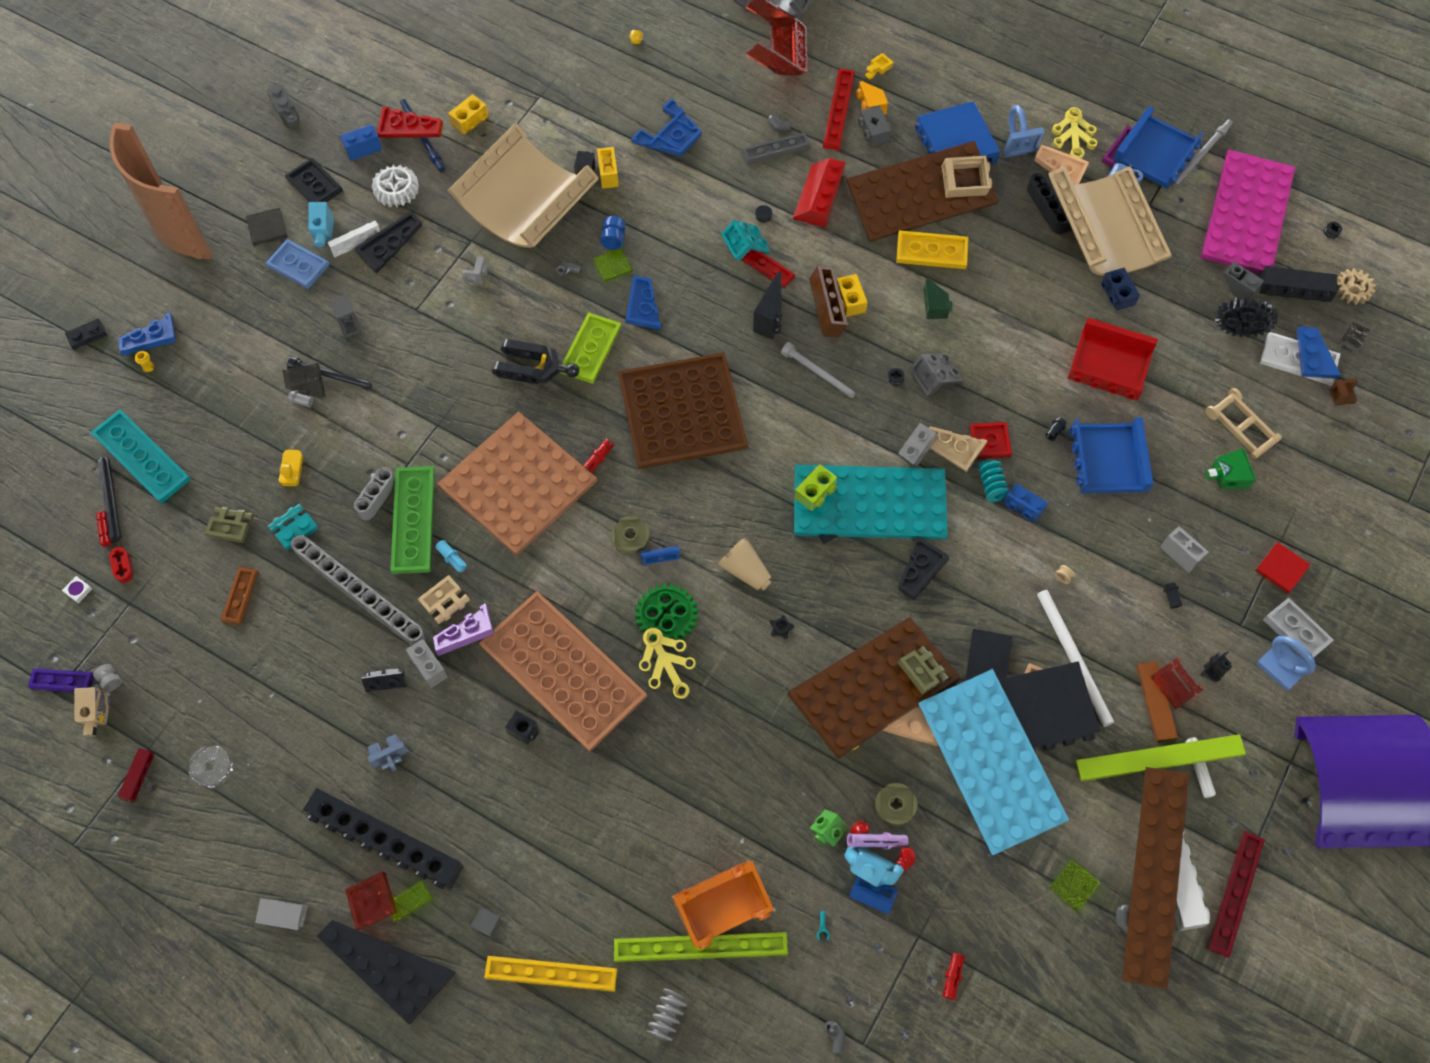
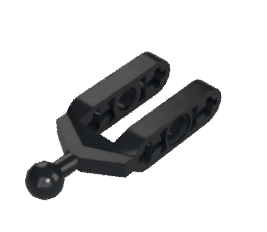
(531, 374)

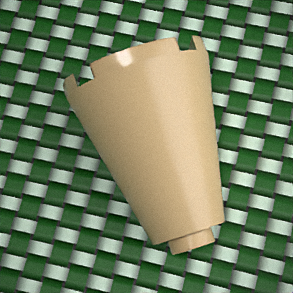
(746, 565)

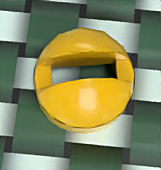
(636, 37)

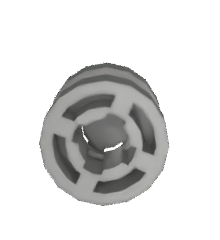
(106, 676)

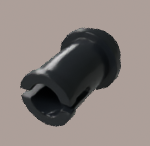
(1058, 425)
(1172, 593)

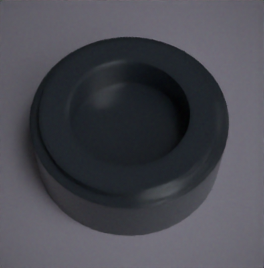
(763, 213)

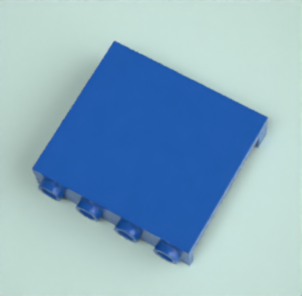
(956, 127)
(1157, 149)
(1111, 457)

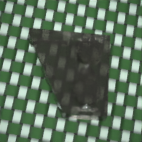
(305, 380)

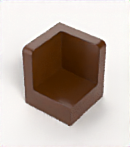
(1343, 392)

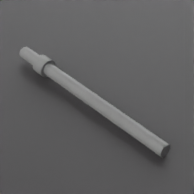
(1218, 134)

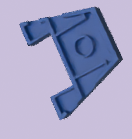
(675, 136)

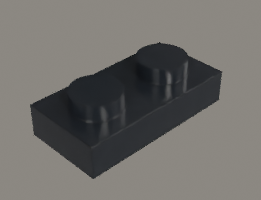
(85, 334)

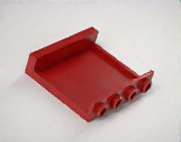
(1112, 359)

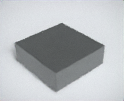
(485, 922)

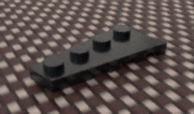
(387, 242)

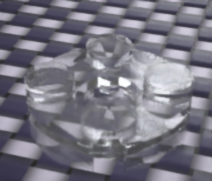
(213, 777)

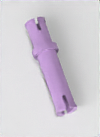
(883, 840)

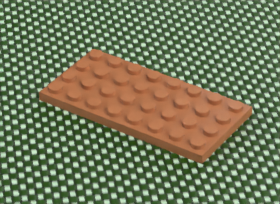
(563, 671)

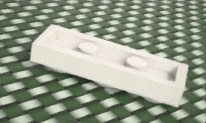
(353, 239)

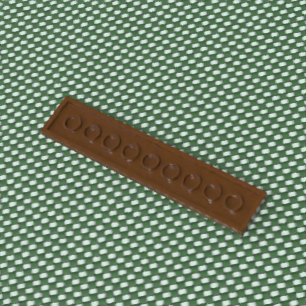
(1155, 878)

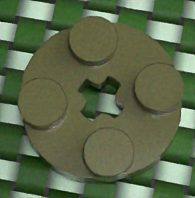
(635, 544)
(887, 813)

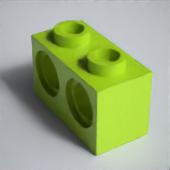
(812, 485)

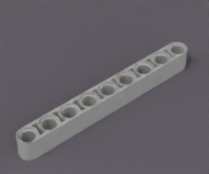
(352, 584)

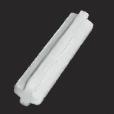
(1203, 776)

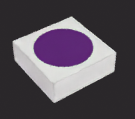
(77, 589)

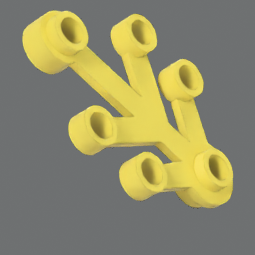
(1074, 117)
(664, 660)

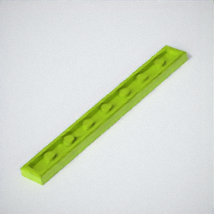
(1160, 757)
(682, 947)

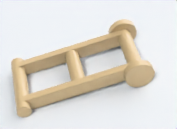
(1235, 396)

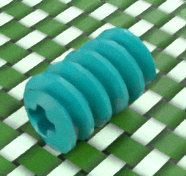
(992, 480)

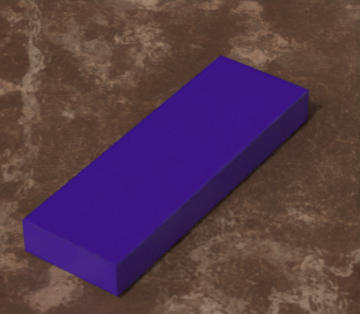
(59, 680)

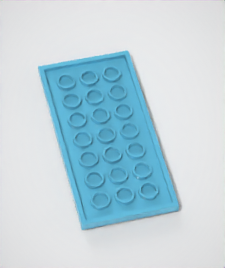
(993, 762)

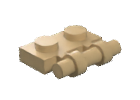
(441, 594)

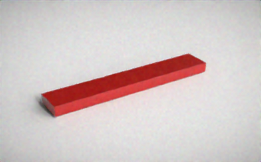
(838, 109)

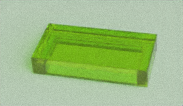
(410, 901)

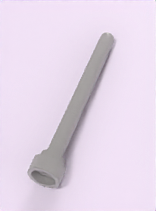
(790, 351)

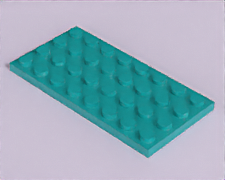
(876, 503)

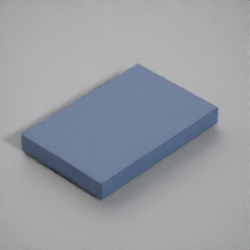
(297, 264)

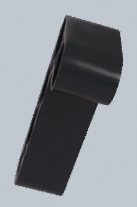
(1048, 203)

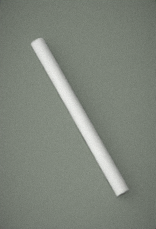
(1074, 656)

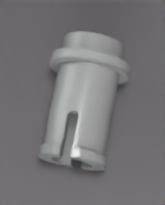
(301, 399)

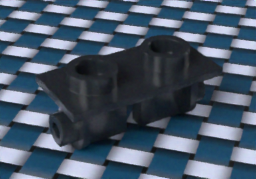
(1217, 666)
(378, 681)

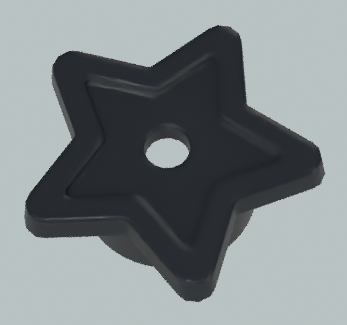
(781, 622)

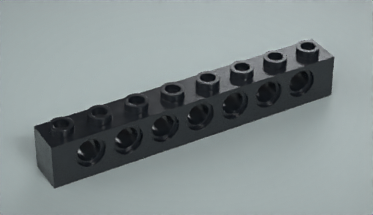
(322, 801)

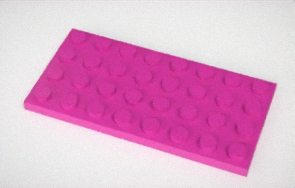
(1248, 212)

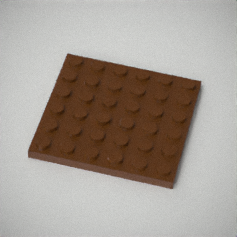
(682, 410)

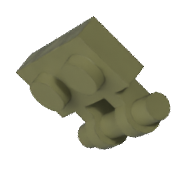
(229, 529)
(919, 672)

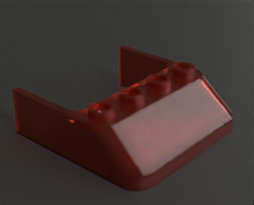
(787, 40)

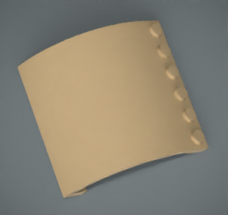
(519, 190)
(1111, 221)

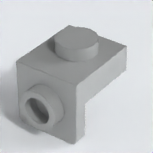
(477, 275)

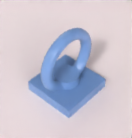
(1025, 140)
(1285, 664)

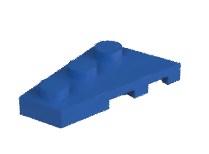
(642, 305)
(152, 336)

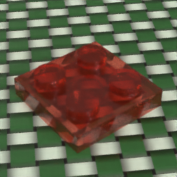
(370, 901)

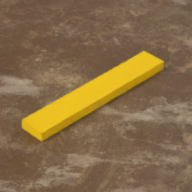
(551, 973)

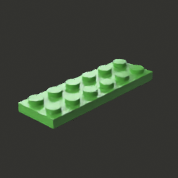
(412, 520)

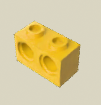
(468, 114)
(607, 167)
(853, 298)

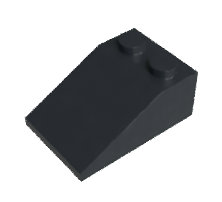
(768, 311)

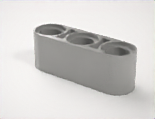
(371, 501)

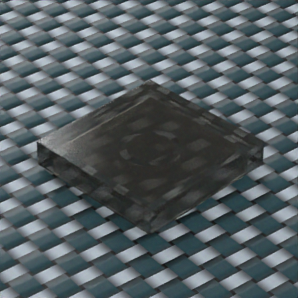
(266, 226)

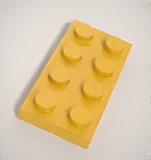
(932, 249)

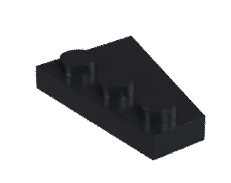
(922, 568)

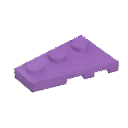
(470, 630)

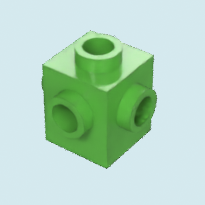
(828, 828)

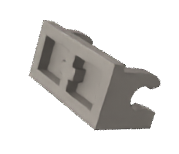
(1183, 549)
(281, 913)

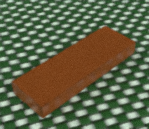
(239, 596)

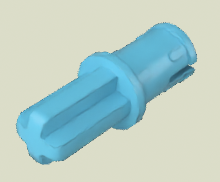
(451, 556)

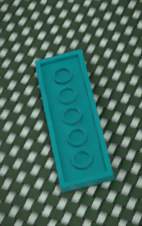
(140, 456)

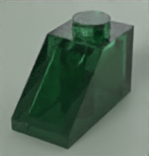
(936, 301)

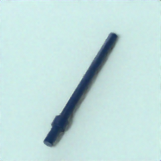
(434, 156)

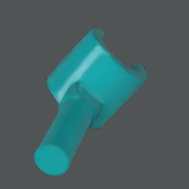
(822, 926)

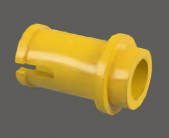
(143, 359)

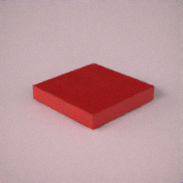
(998, 439)
(1282, 567)

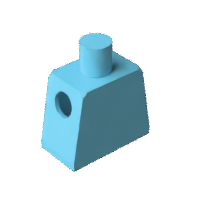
(320, 223)

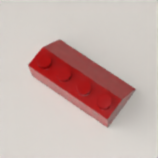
(820, 192)

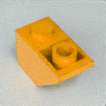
(872, 97)

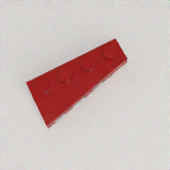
(407, 125)

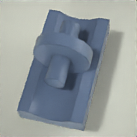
(388, 756)

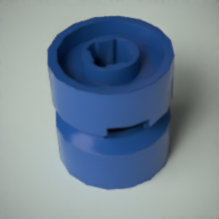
(613, 232)

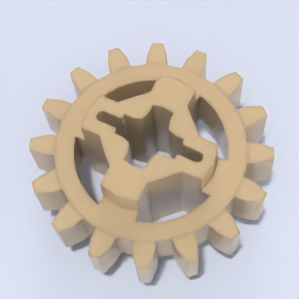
(1355, 286)

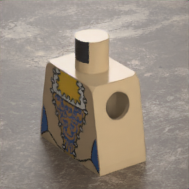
(91, 709)

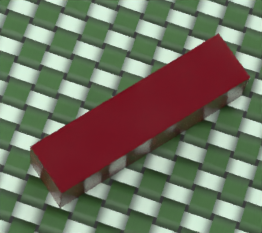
(136, 775)

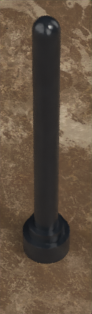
(296, 362)

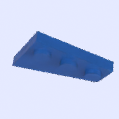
(1314, 355)

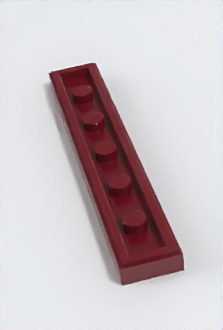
(1235, 894)

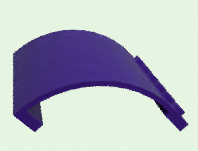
(1370, 779)

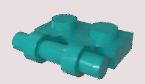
(302, 526)

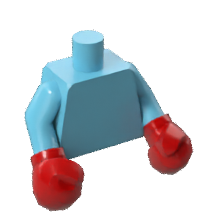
(874, 867)

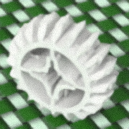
(395, 186)

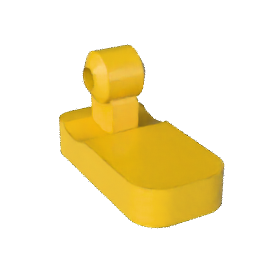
(291, 468)

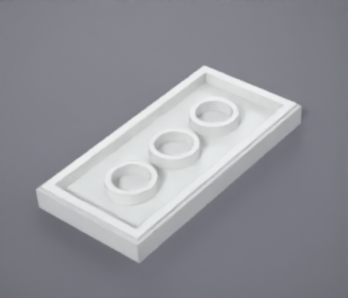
(1283, 354)

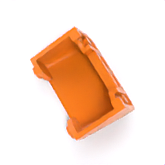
(722, 903)

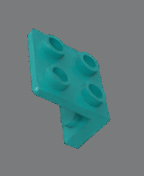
(742, 238)

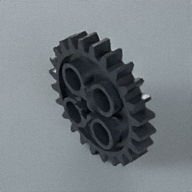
(1246, 317)

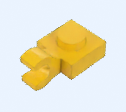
(879, 64)

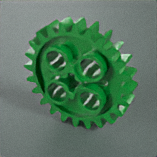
(652, 603)

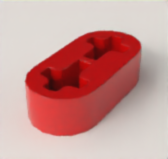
(117, 566)

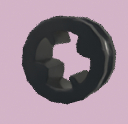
(1334, 226)
(895, 371)

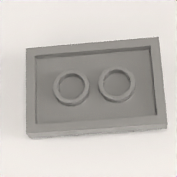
(1295, 623)

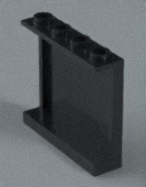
(1052, 706)

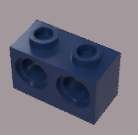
(1120, 289)

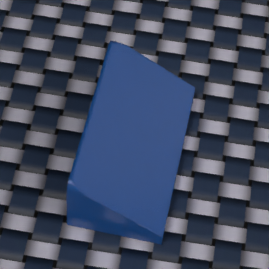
(660, 555)
(876, 897)

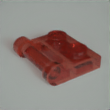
(1172, 686)

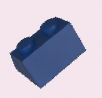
(360, 142)

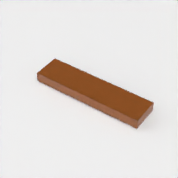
(1156, 703)

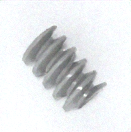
(667, 1015)

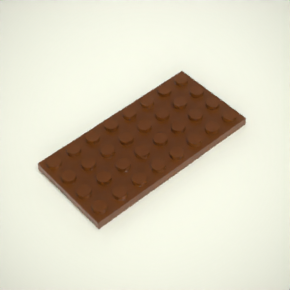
(914, 193)
(867, 689)

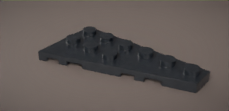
(392, 973)

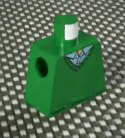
(1232, 471)

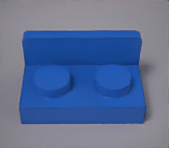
(1025, 503)

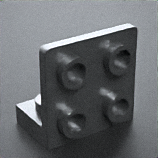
(933, 371)

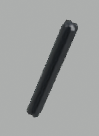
(109, 499)

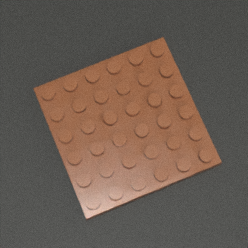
(517, 483)

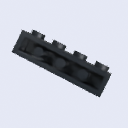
(1298, 284)

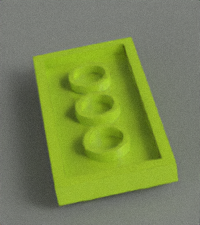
(592, 346)

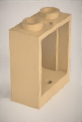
(961, 163)

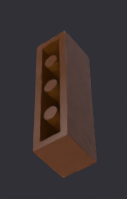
(828, 301)

